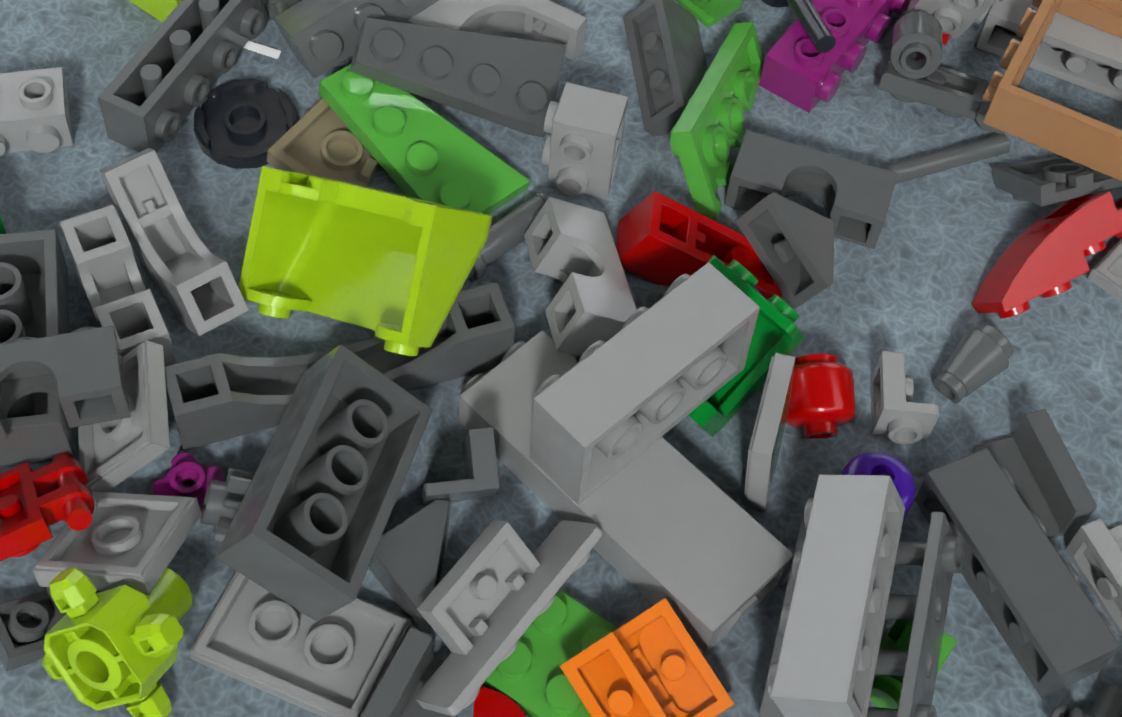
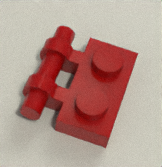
(40, 498)

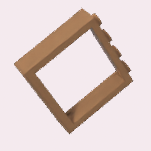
(1045, 121)

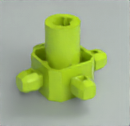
(116, 641)

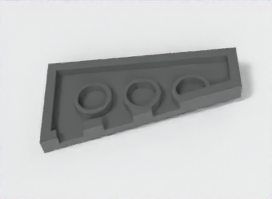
(1050, 180)

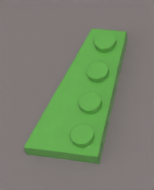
(716, 117)

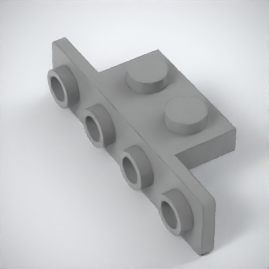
(491, 603)

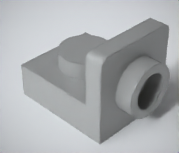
(892, 405)

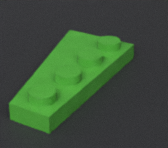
(420, 147)

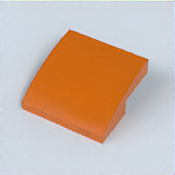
(647, 671)

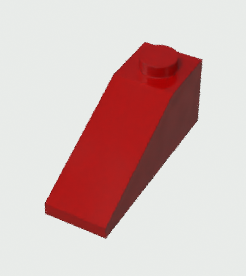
(670, 240)

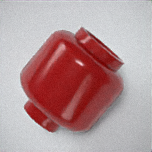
(821, 396)

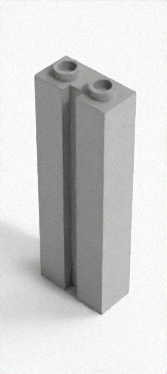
(657, 516)

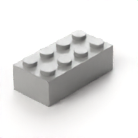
(641, 381)

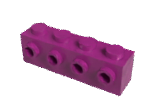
(805, 75)

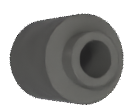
(916, 45)

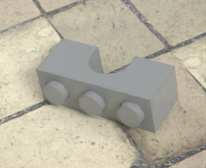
(581, 253)
(113, 282)

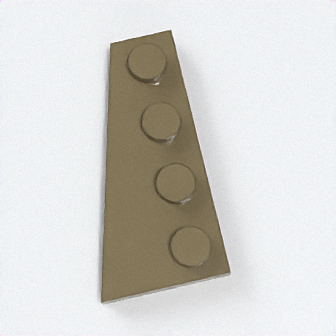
(324, 148)

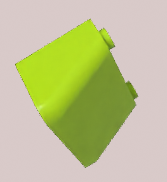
(358, 256)

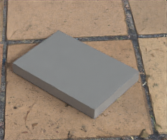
(312, 664)

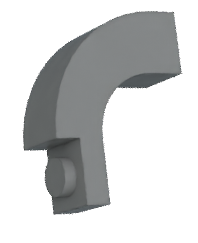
(520, 18)
(177, 261)

